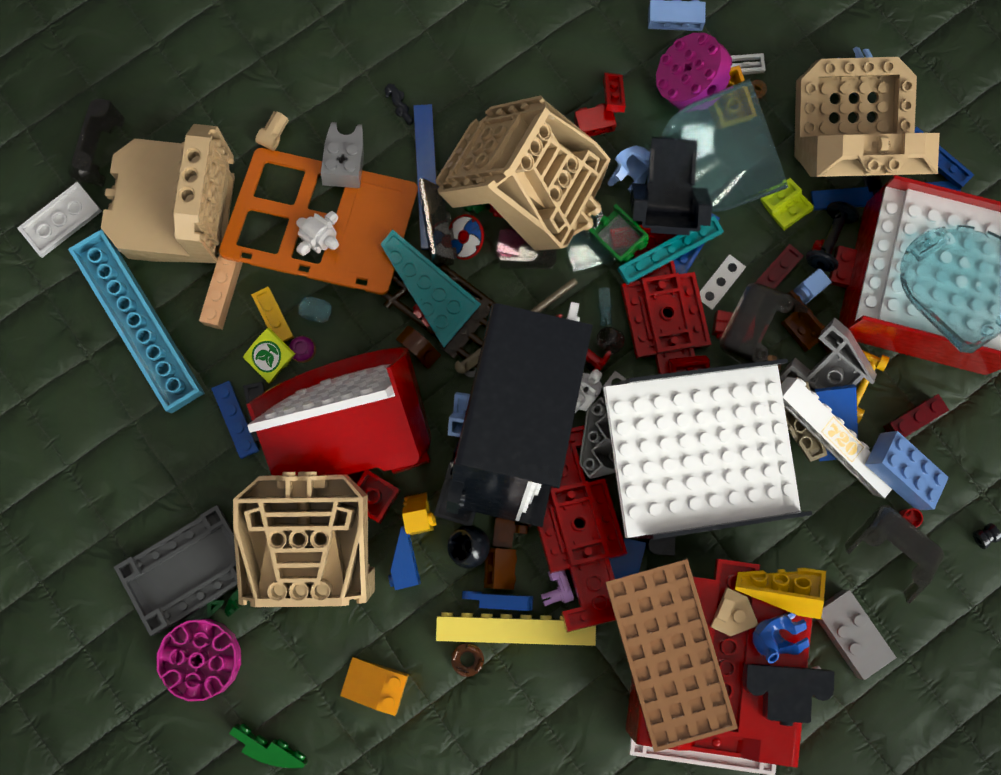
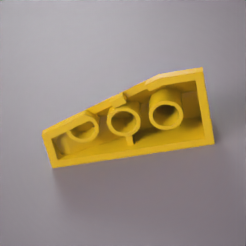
(794, 591)

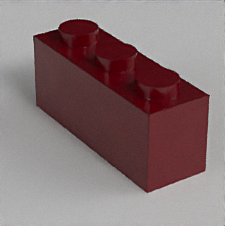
(918, 416)

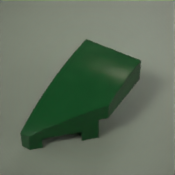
(232, 605)
(206, 611)

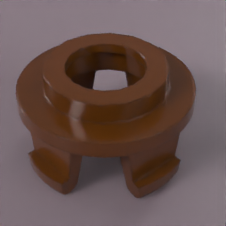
(461, 669)

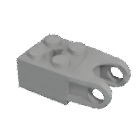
(343, 158)

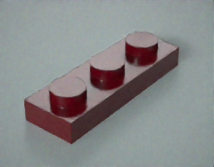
(780, 267)

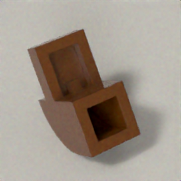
(418, 346)

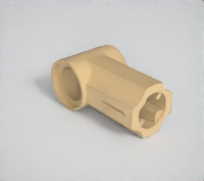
(270, 135)

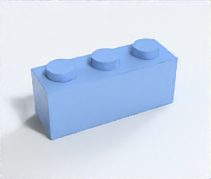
(676, 15)

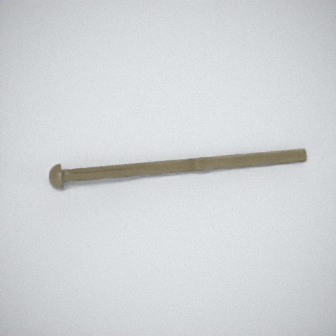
(473, 359)

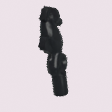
(397, 96)

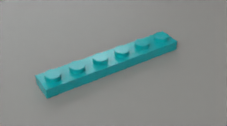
(668, 252)

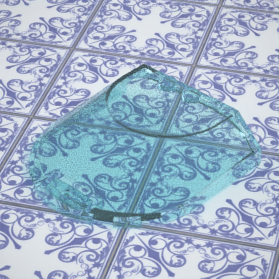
(733, 148)
(956, 283)

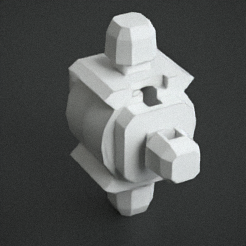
(317, 233)
(589, 390)

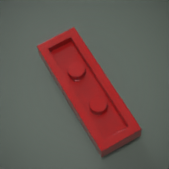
(614, 92)

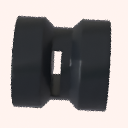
(987, 536)

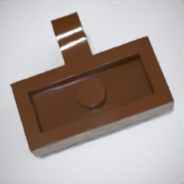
(504, 532)

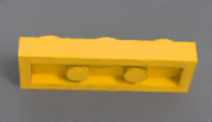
(272, 314)

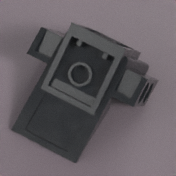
(668, 199)

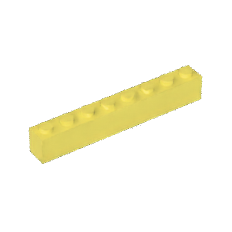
(510, 630)

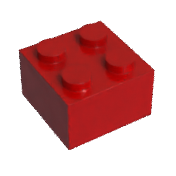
(380, 495)

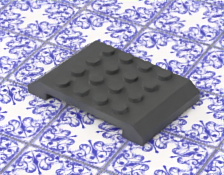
(181, 571)

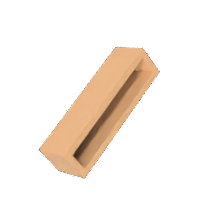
(220, 293)

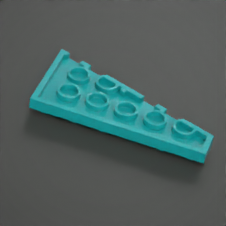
(435, 293)

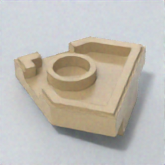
(734, 614)

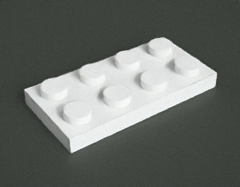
(59, 219)

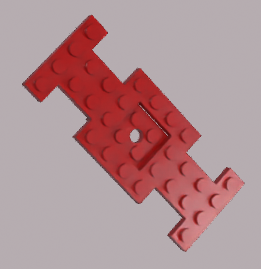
(665, 290)
(586, 548)

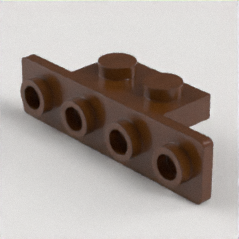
(804, 327)

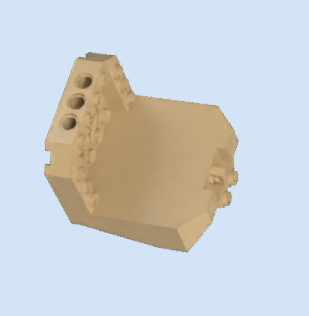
(861, 147)
(530, 169)
(171, 198)
(302, 541)

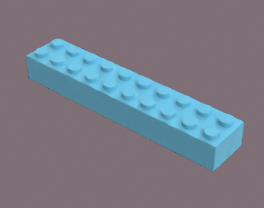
(136, 321)

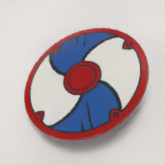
(467, 236)

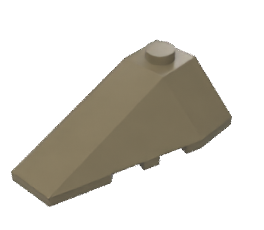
(806, 441)

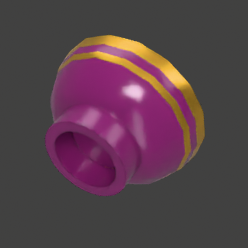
(303, 348)

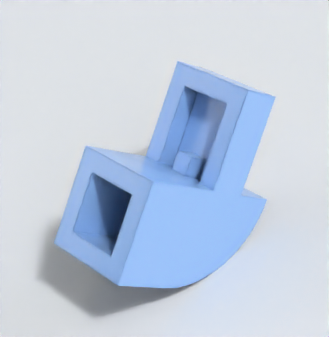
(457, 417)

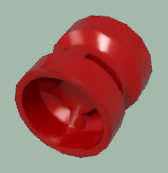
(914, 516)

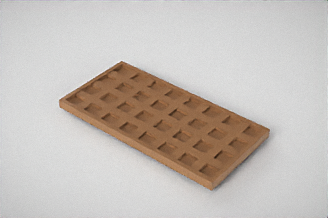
(671, 655)

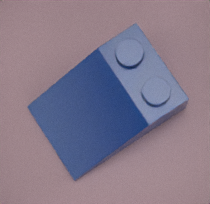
(404, 566)

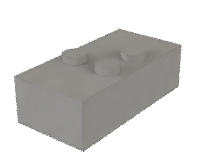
(855, 635)

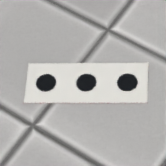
(721, 281)

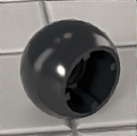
(468, 546)

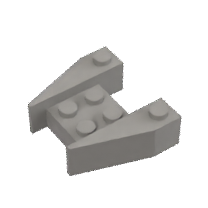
(840, 367)

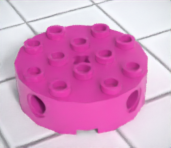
(693, 69)
(187, 676)

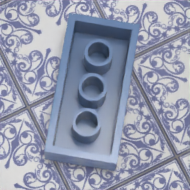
(907, 470)

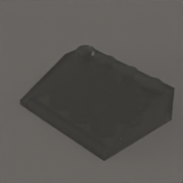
(436, 224)

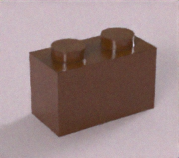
(500, 569)

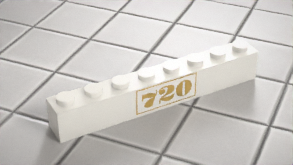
(831, 433)

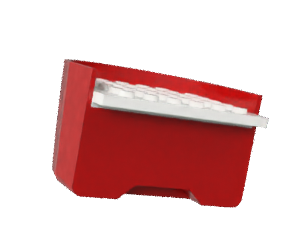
(344, 417)

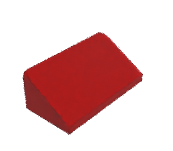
(689, 363)

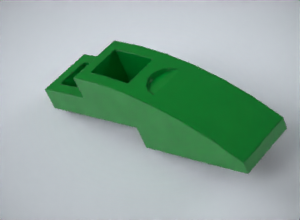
(274, 754)

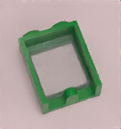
(620, 235)

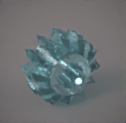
(315, 309)

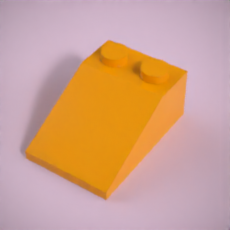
(374, 686)

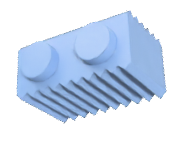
(812, 286)

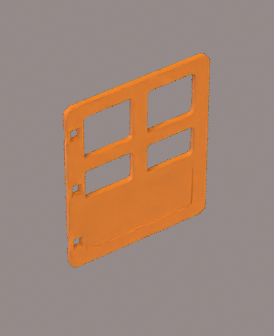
(363, 222)

